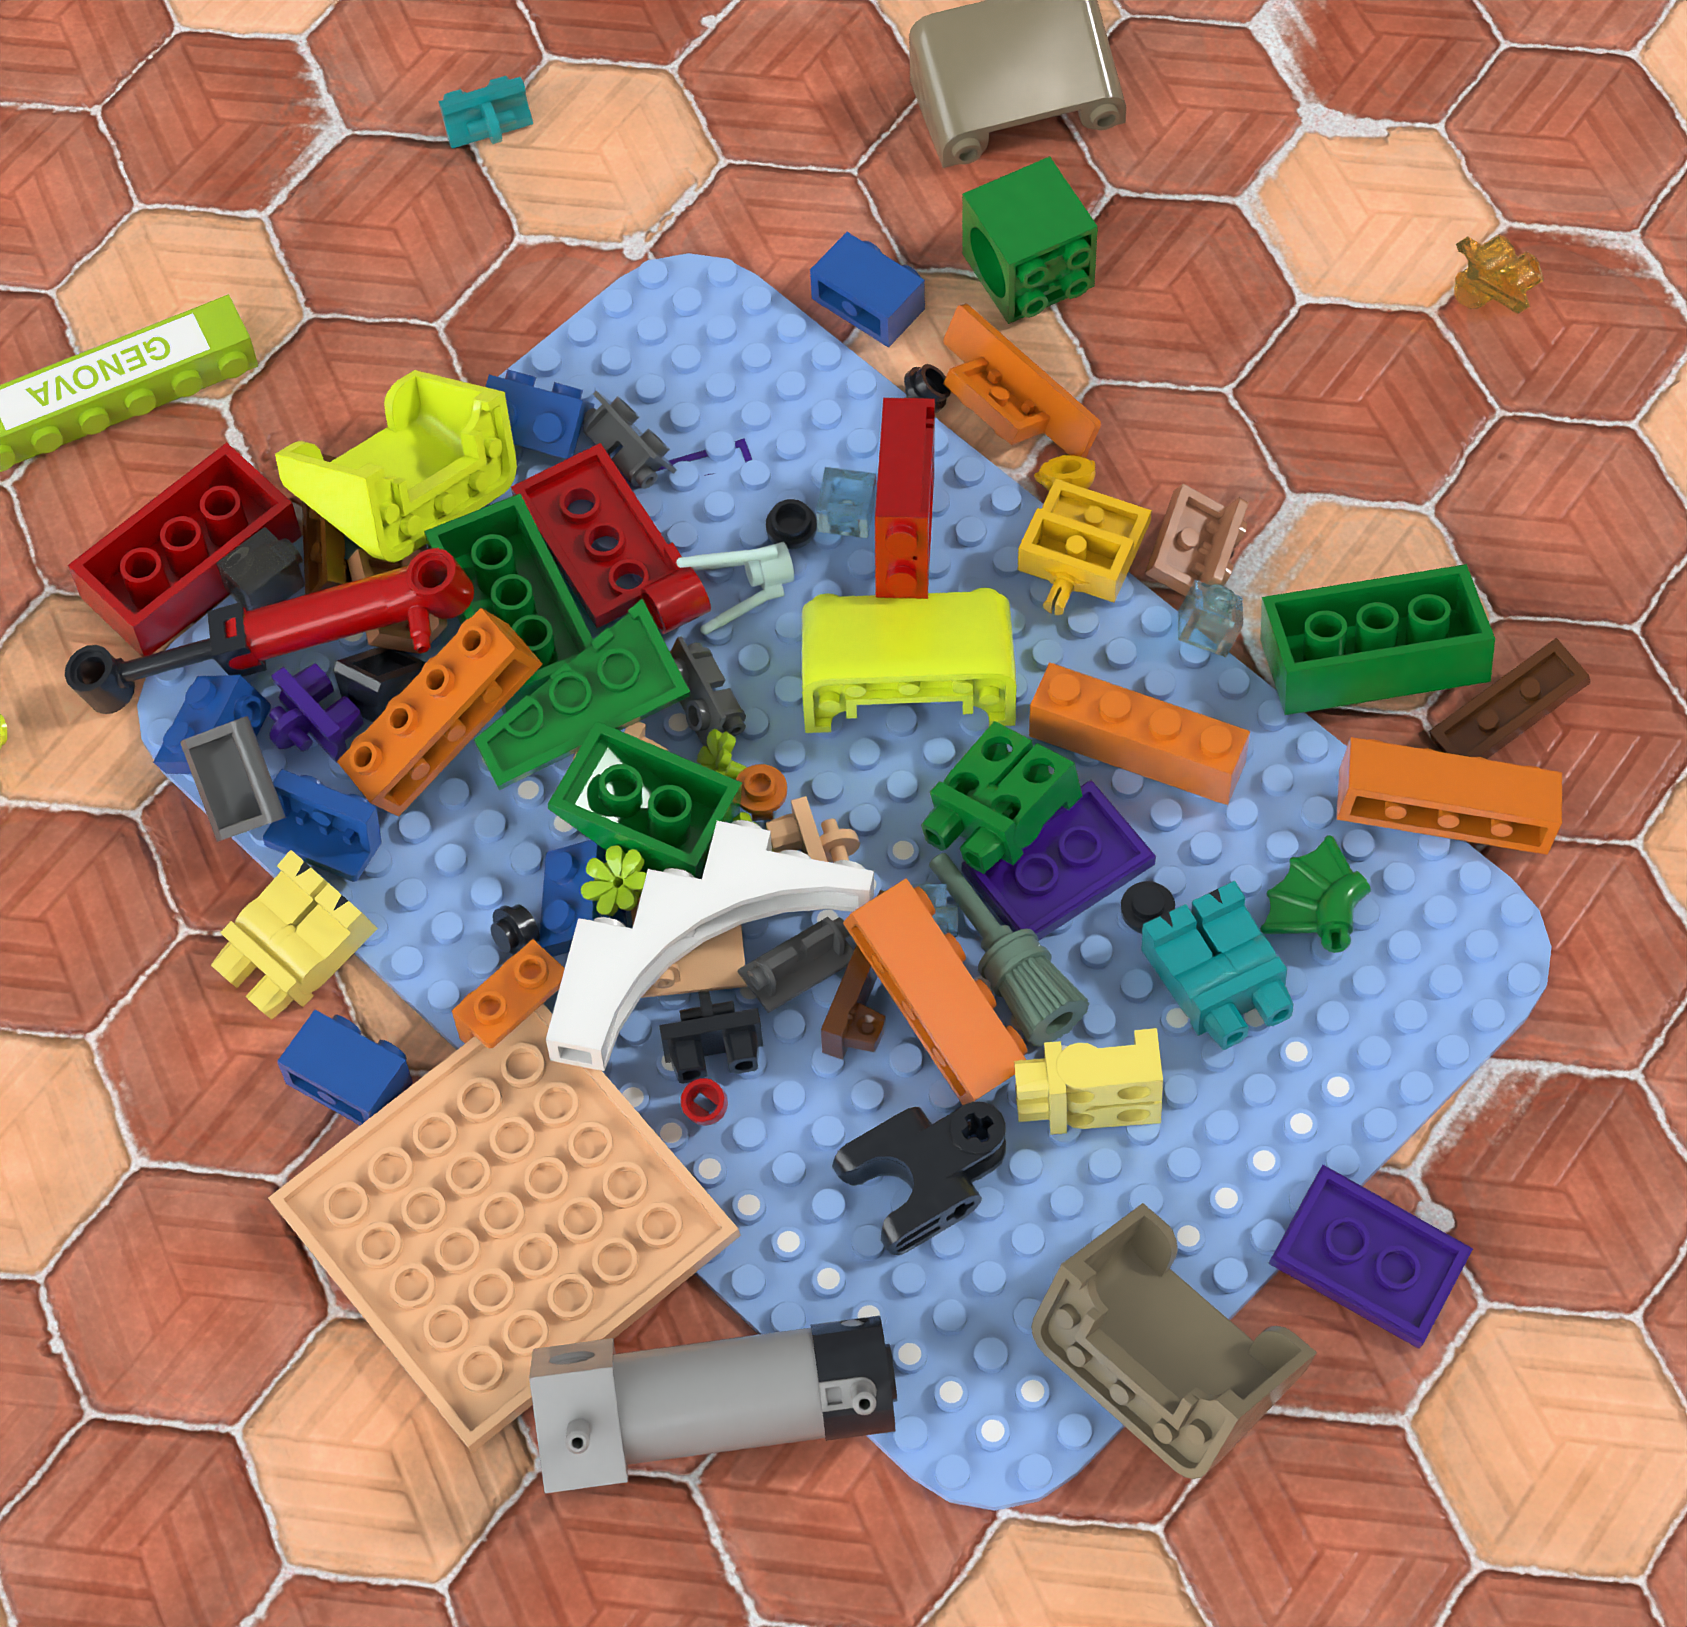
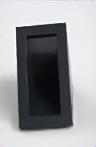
(375, 678)

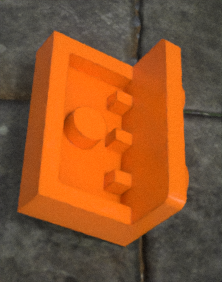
(508, 996)

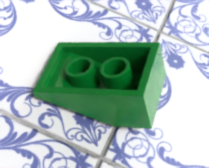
(645, 800)

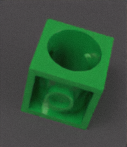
(1029, 240)

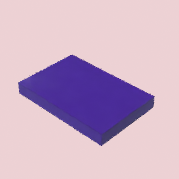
(1066, 868)
(1371, 1256)

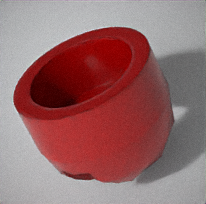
(711, 1091)

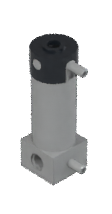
(705, 1398)

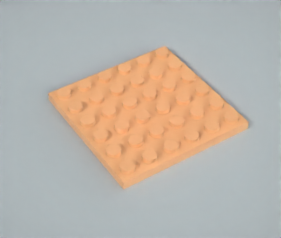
(501, 1219)

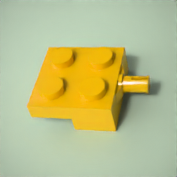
(1082, 543)

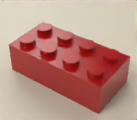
(161, 562)

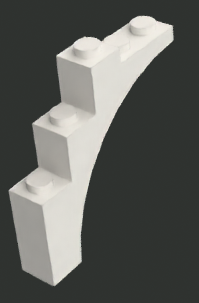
(676, 913)

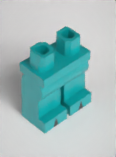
(1218, 965)

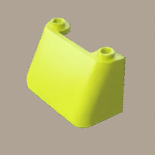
(434, 462)
(907, 653)

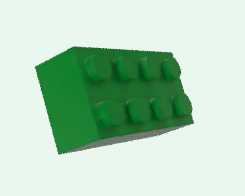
(516, 583)
(1376, 639)

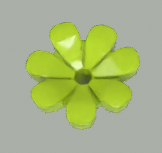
(718, 754)
(616, 882)

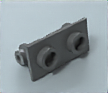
(642, 452)
(705, 707)
(798, 963)

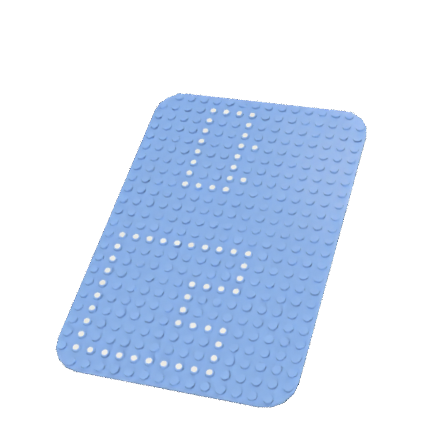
(1377, 1034)

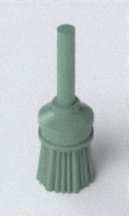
(1017, 966)

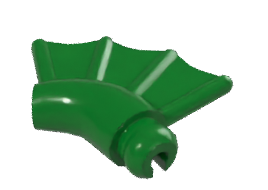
(1317, 897)

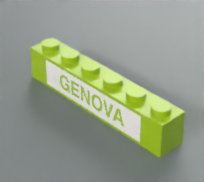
(122, 379)

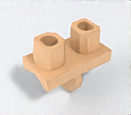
(799, 832)

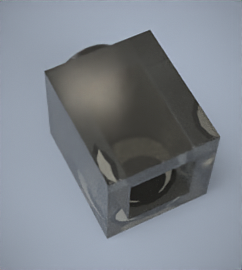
(262, 570)

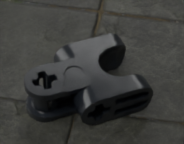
(934, 1162)

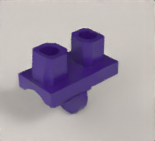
(301, 698)

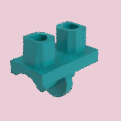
(485, 111)

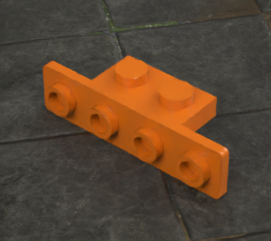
(1012, 389)

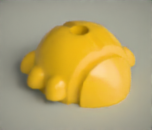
(1067, 468)

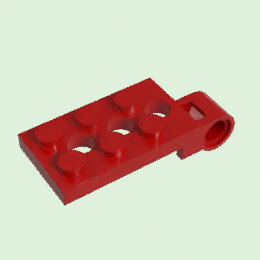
(669, 592)

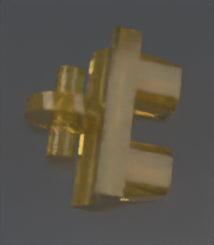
(1496, 274)

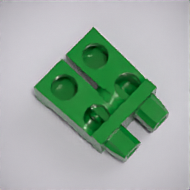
(999, 797)

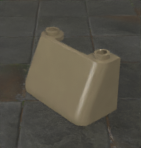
(1009, 67)
(1160, 1349)

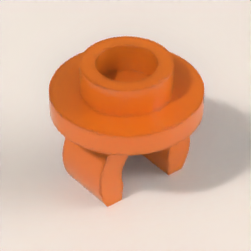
(762, 791)

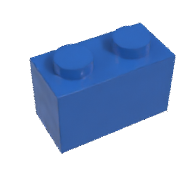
(868, 288)
(344, 1068)

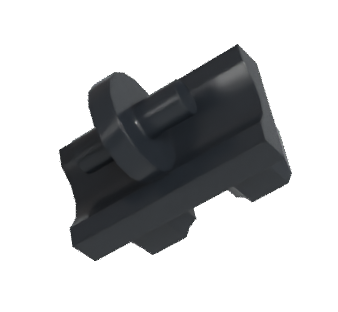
(708, 1032)

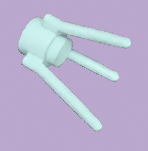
(764, 566)

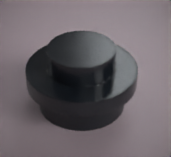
(927, 383)
(791, 523)
(1144, 903)
(513, 928)

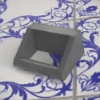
(232, 778)

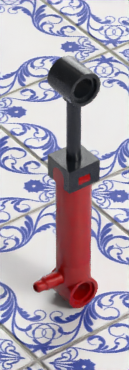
(247, 638)

